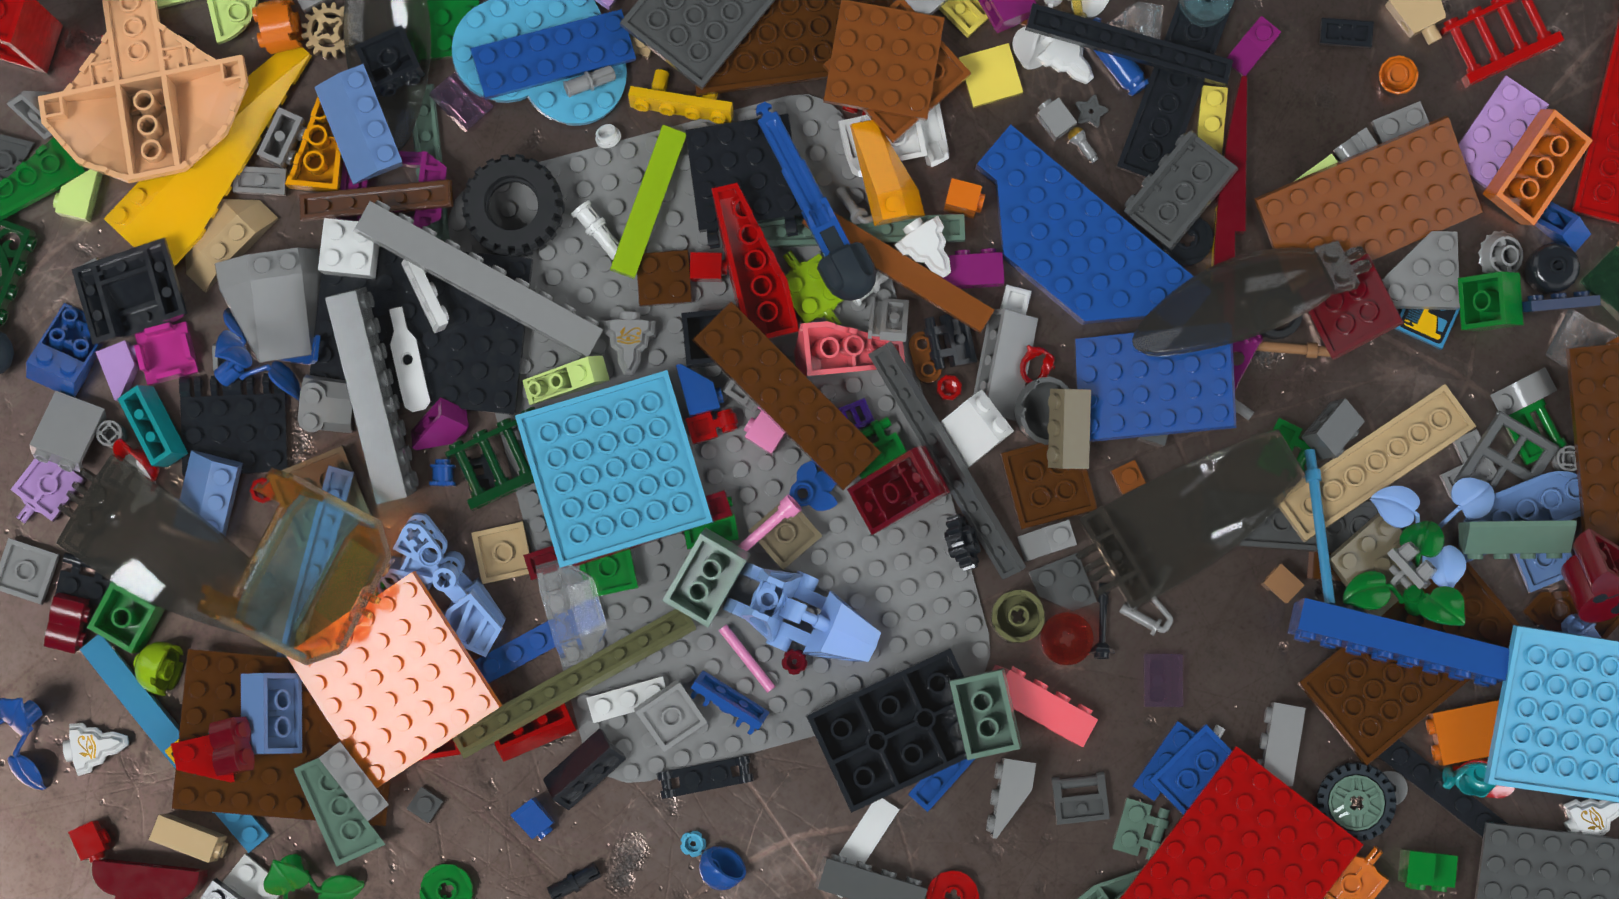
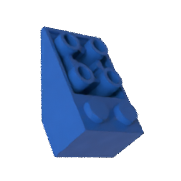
(63, 353)

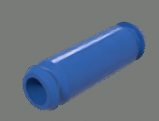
(1124, 71)

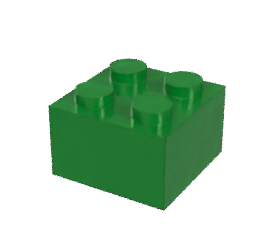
(1490, 301)
(125, 619)

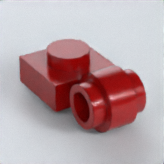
(703, 427)

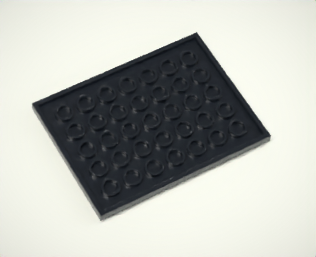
(467, 363)

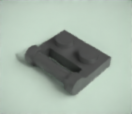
(1082, 807)

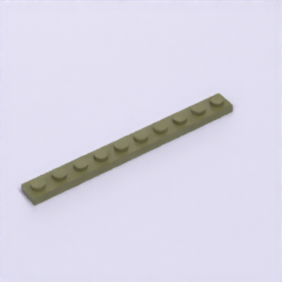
(574, 681)

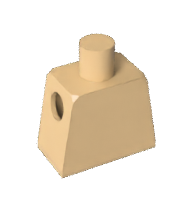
(1418, 17)

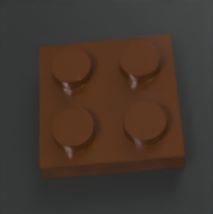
(664, 279)

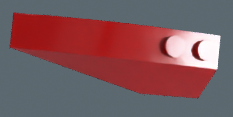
(755, 275)

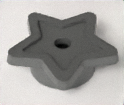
(1085, 116)

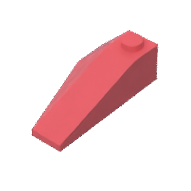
(836, 349)

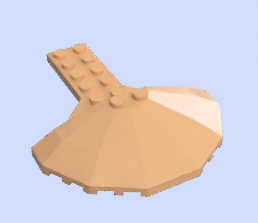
(144, 99)

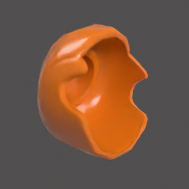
(1398, 75)

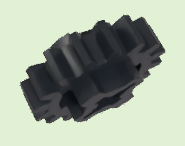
(962, 542)

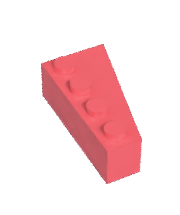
(1049, 709)

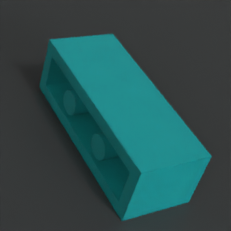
(152, 426)

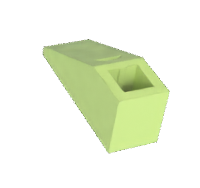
(566, 379)

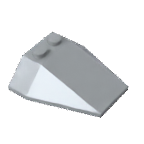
(273, 300)

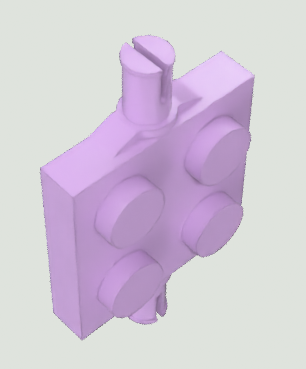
(44, 488)

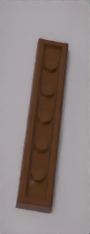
(354, 201)

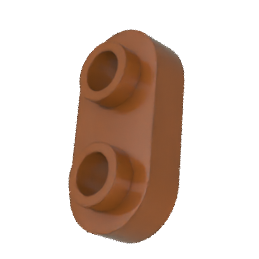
(921, 358)

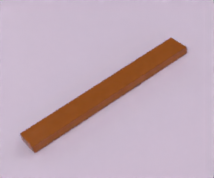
(919, 279)

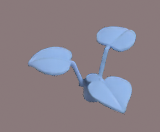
(1398, 509)

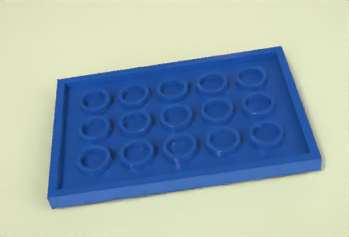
(1153, 394)

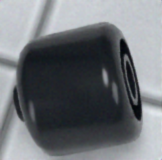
(1552, 268)

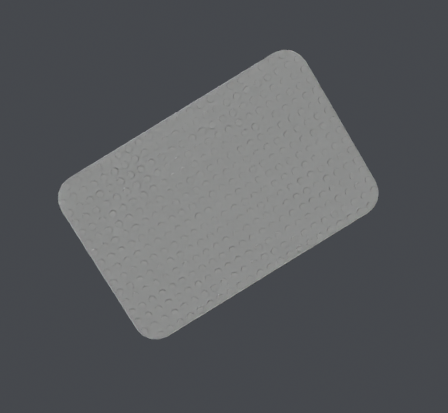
(891, 578)

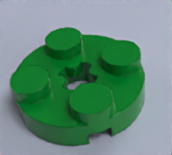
(448, 874)

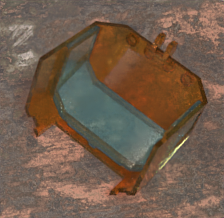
(306, 574)

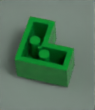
(1428, 869)

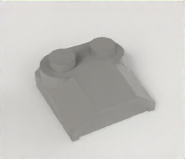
(325, 405)

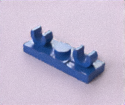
(729, 701)

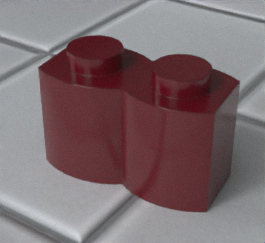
(67, 623)
(231, 746)

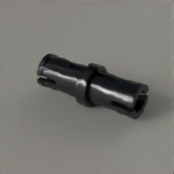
(574, 881)

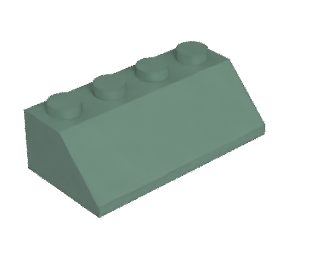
(1516, 537)

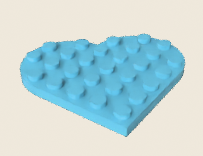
(510, 18)

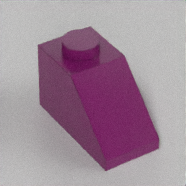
(1253, 45)
(440, 426)

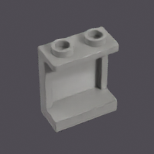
(66, 431)

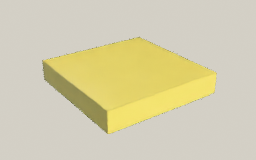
(992, 75)

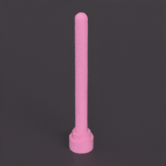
(788, 508)

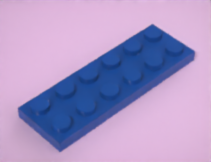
(552, 54)

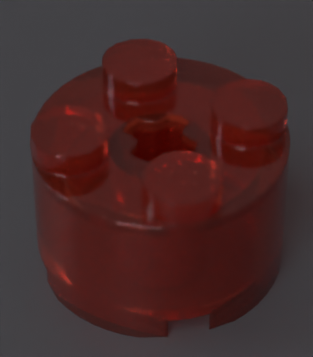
(1072, 625)

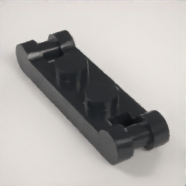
(705, 777)

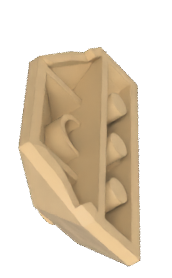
(227, 236)

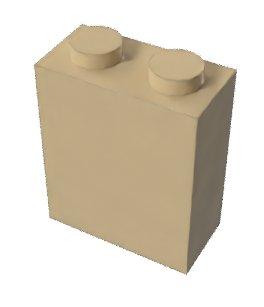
(189, 838)

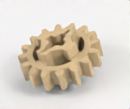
(321, 36)

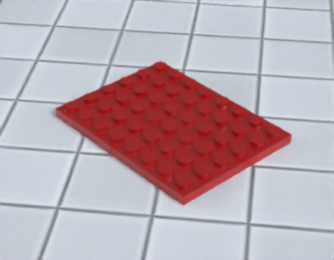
(1247, 841)

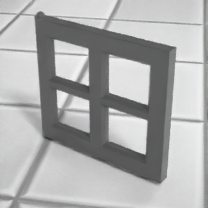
(1507, 463)

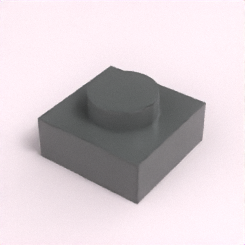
(425, 805)

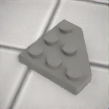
(1427, 275)

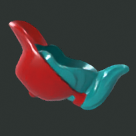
(1470, 780)

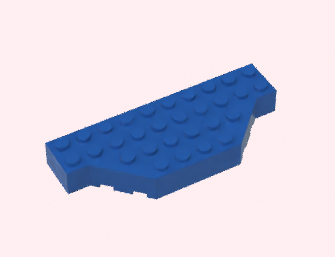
(1072, 239)

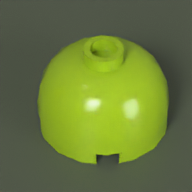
(158, 667)

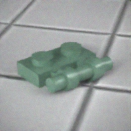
(1133, 826)

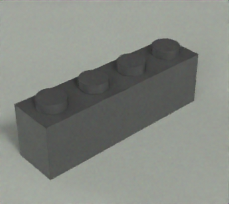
(861, 882)

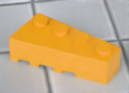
(318, 160)

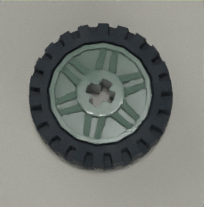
(1358, 780)

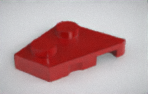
(196, 758)

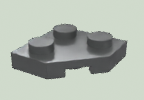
(1064, 583)

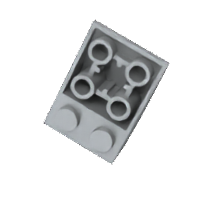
(1013, 787)

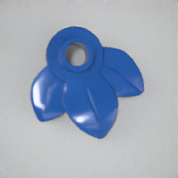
(818, 488)

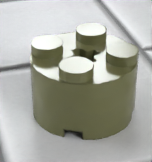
(1032, 614)

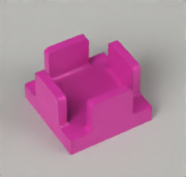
(166, 353)

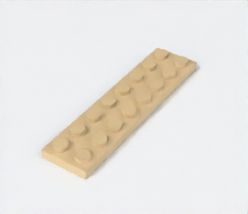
(1380, 460)

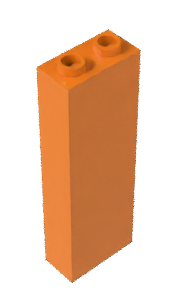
(1462, 732)

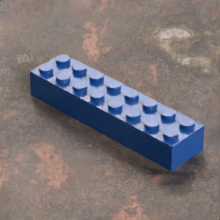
(1398, 641)

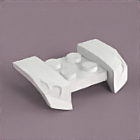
(921, 140)

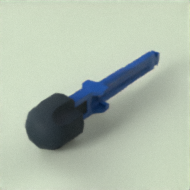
(845, 266)

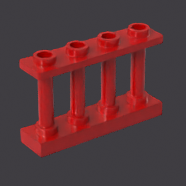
(1498, 60)

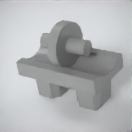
(1418, 575)

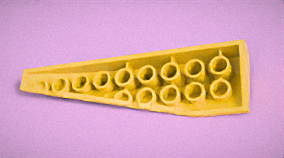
(184, 202)

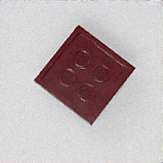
(1356, 315)

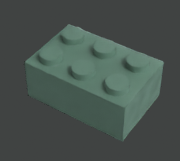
(706, 577)
(985, 714)

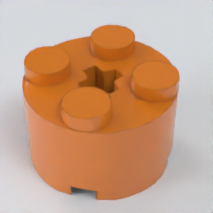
(278, 26)

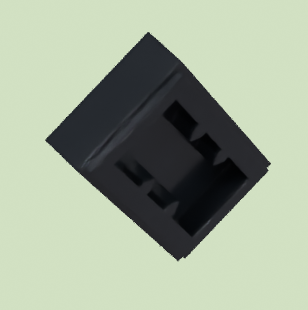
(1346, 33)

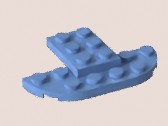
(1541, 498)

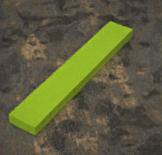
(648, 201)

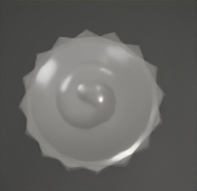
(1500, 253)

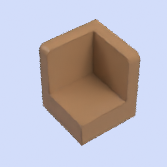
(1282, 583)

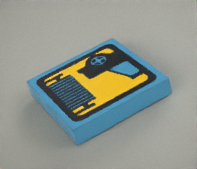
(1428, 325)

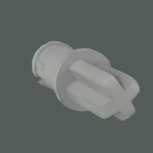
(589, 81)

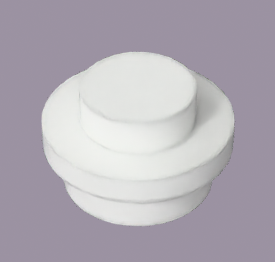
(607, 136)

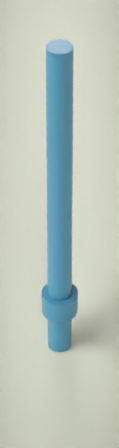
(1313, 477)

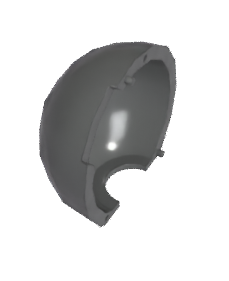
(1033, 409)

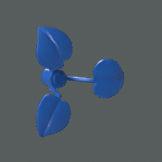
(237, 358)
(20, 718)

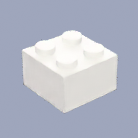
(346, 252)

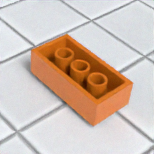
(1537, 167)

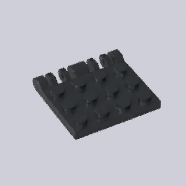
(235, 424)

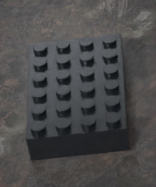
(892, 731)

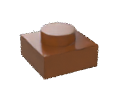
(1128, 477)

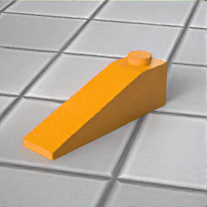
(887, 183)

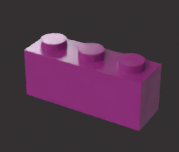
(976, 270)

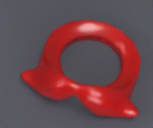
(1032, 352)

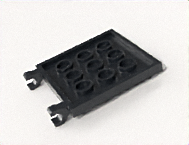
(742, 156)

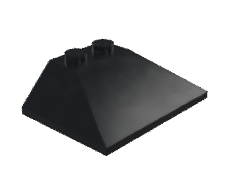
(129, 292)

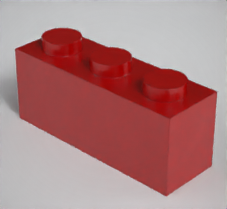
(536, 733)

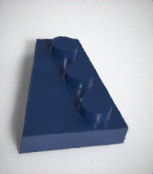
(1560, 301)

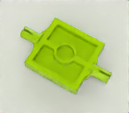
(808, 291)

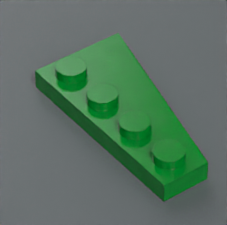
(37, 178)

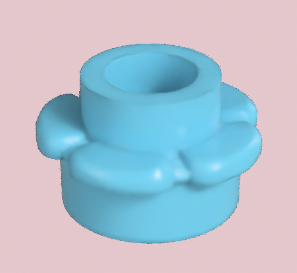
(686, 840)

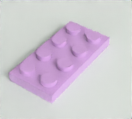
(1498, 129)

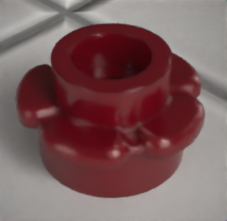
(801, 664)

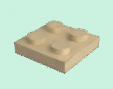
(501, 552)

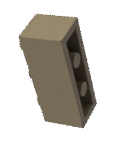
(1069, 428)

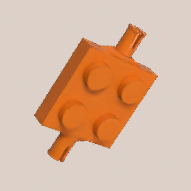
(1360, 879)

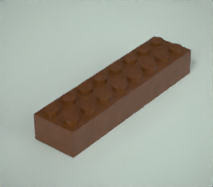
(786, 395)

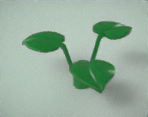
(1442, 606)
(290, 875)

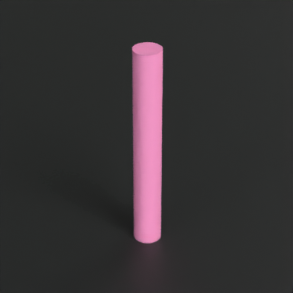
(747, 659)

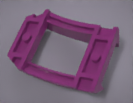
(429, 171)

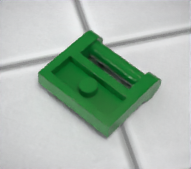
(1530, 452)

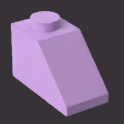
(119, 367)

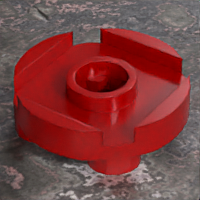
(950, 880)

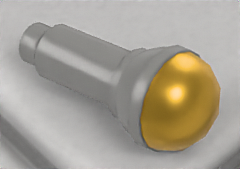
(1078, 137)

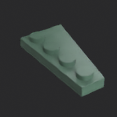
(338, 818)

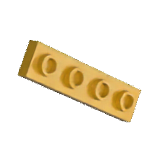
(671, 103)

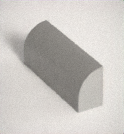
(1001, 356)

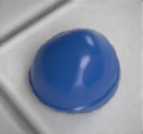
(721, 868)

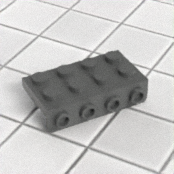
(1179, 189)

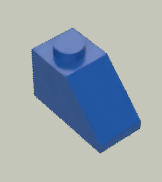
(1563, 226)
(699, 392)
(533, 819)

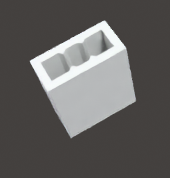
(976, 428)

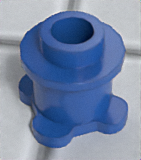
(442, 473)

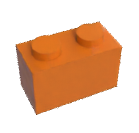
(964, 198)

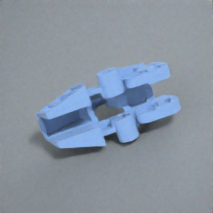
(472, 608)
(838, 629)

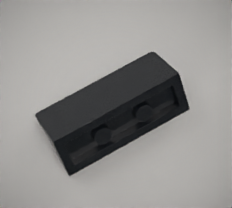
(583, 770)

